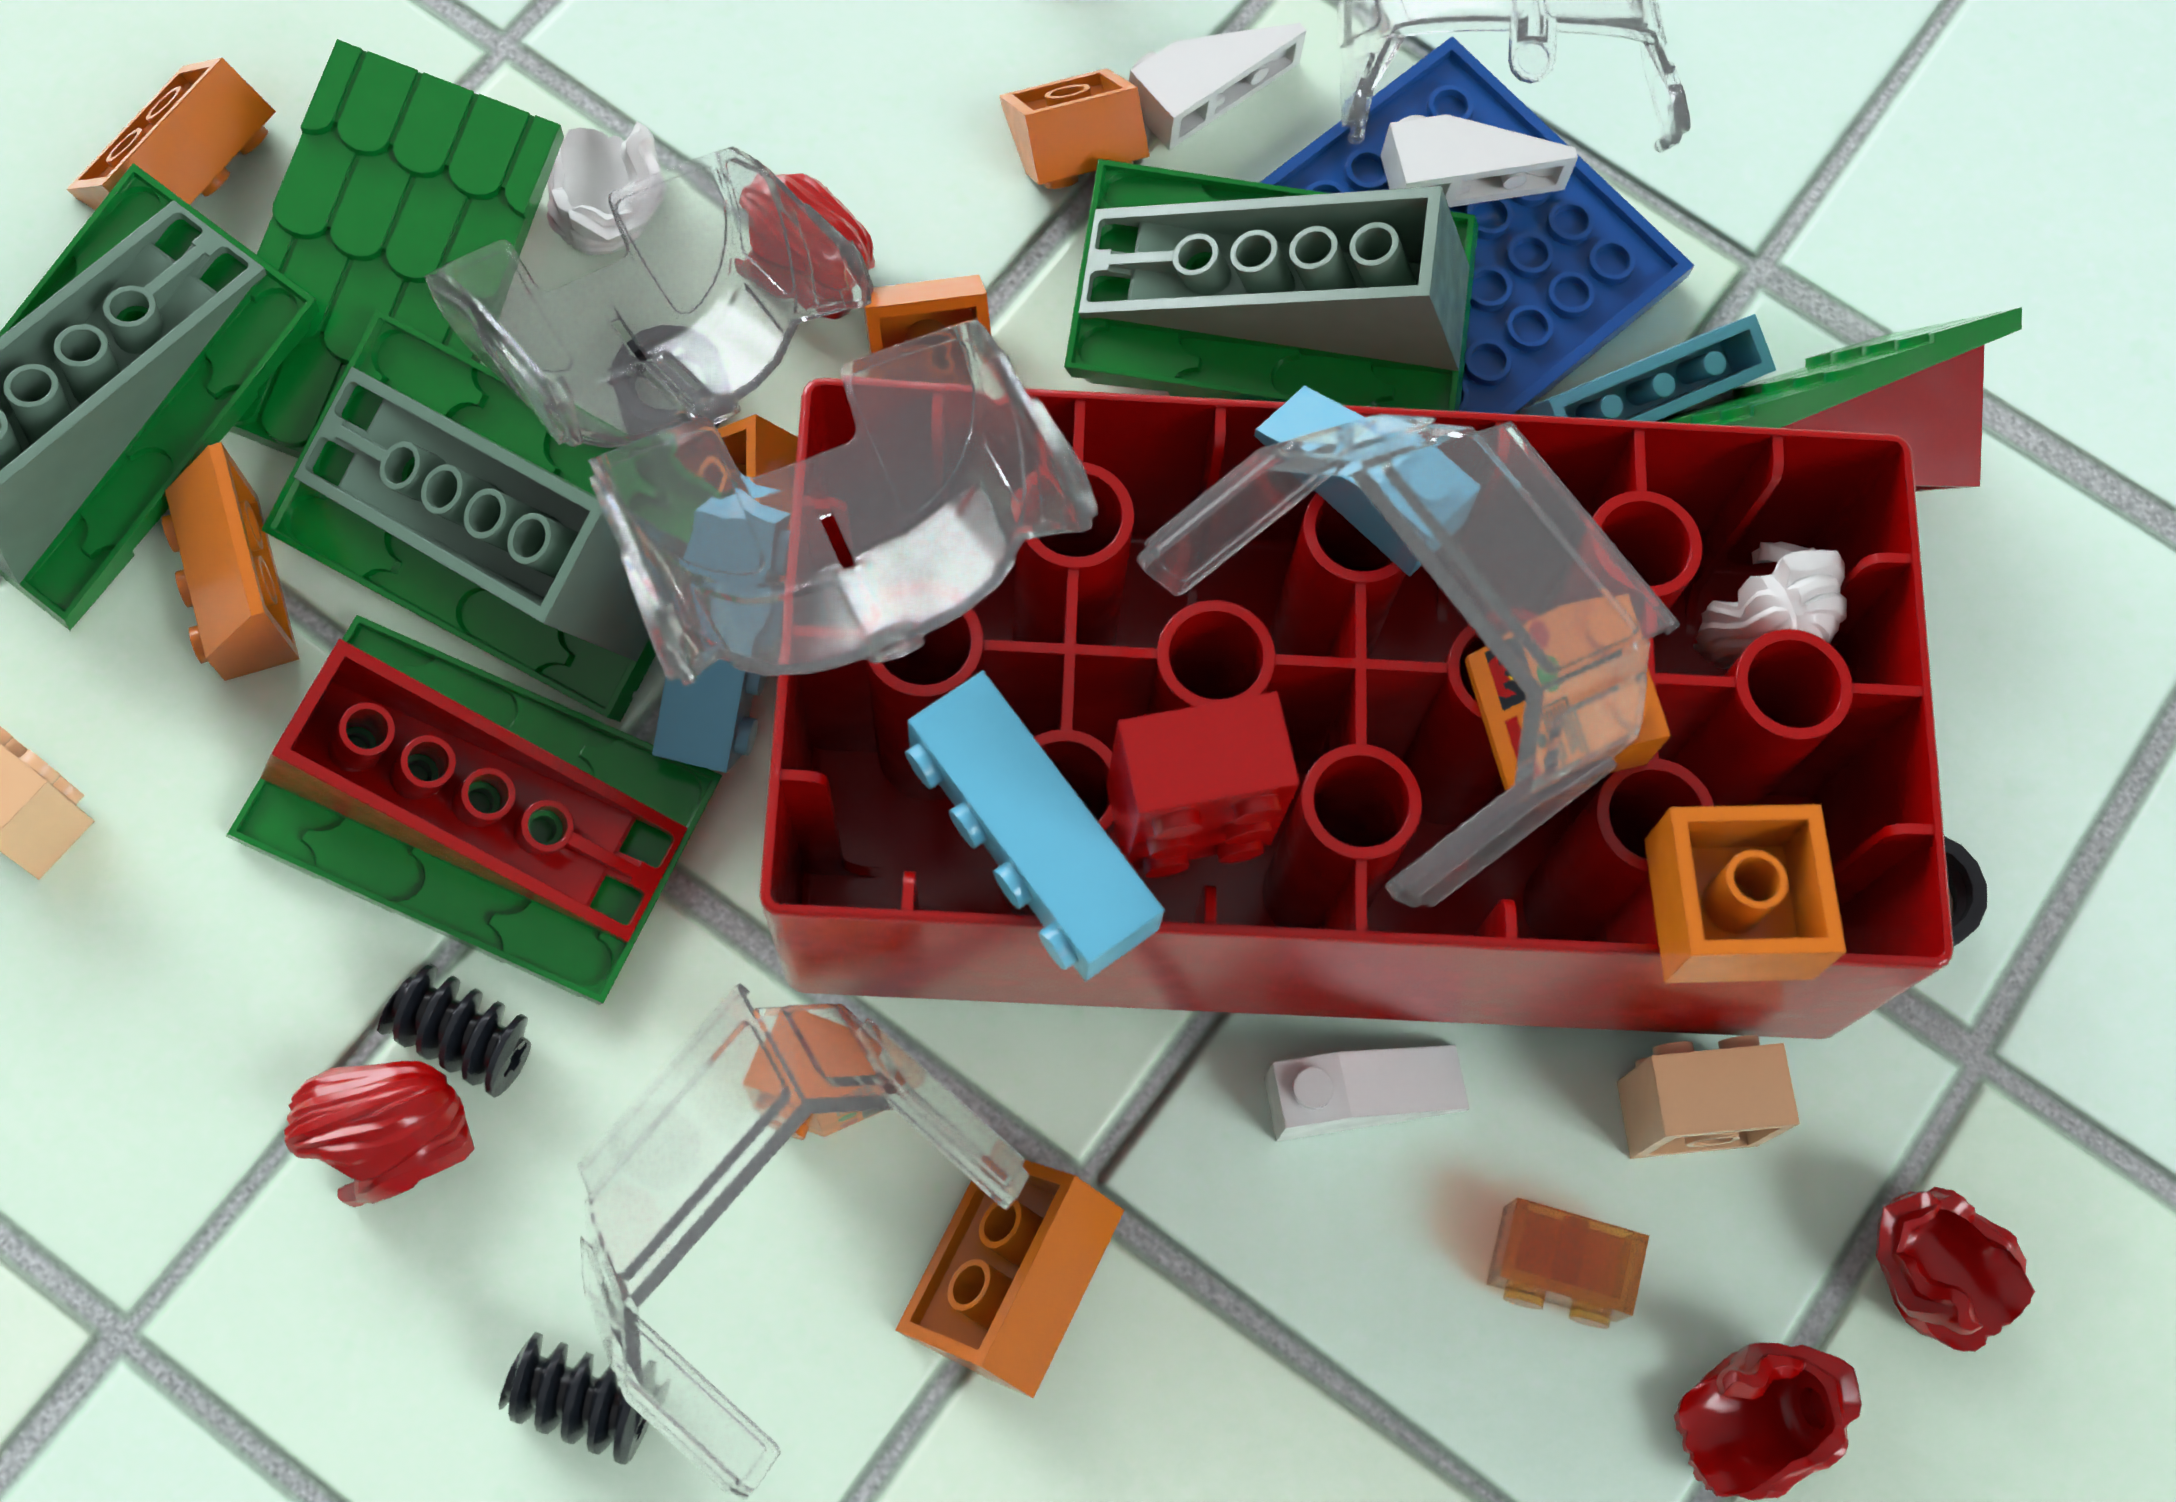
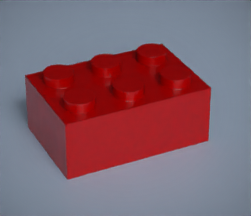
(1201, 783)

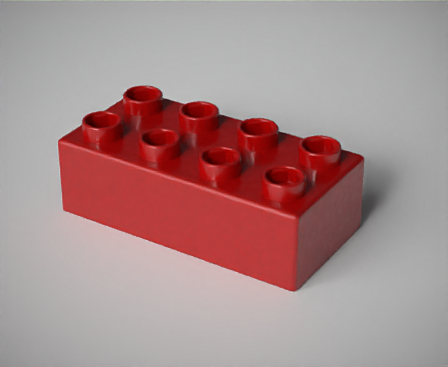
(1387, 743)

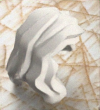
(585, 175)
(1796, 596)

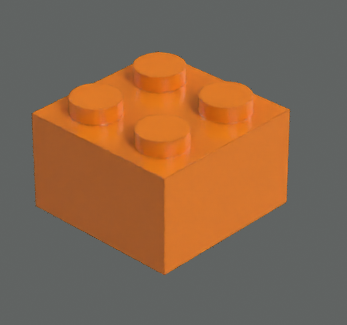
(1743, 894)

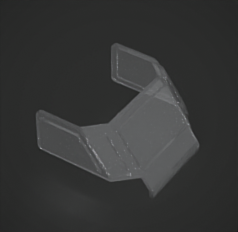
(1512, 560)
(693, 1150)

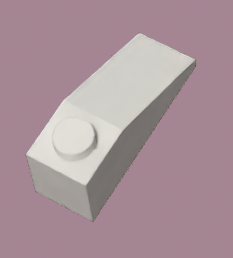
(1210, 75)
(1472, 160)
(1363, 1089)

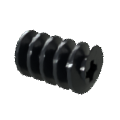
(457, 1031)
(573, 1398)

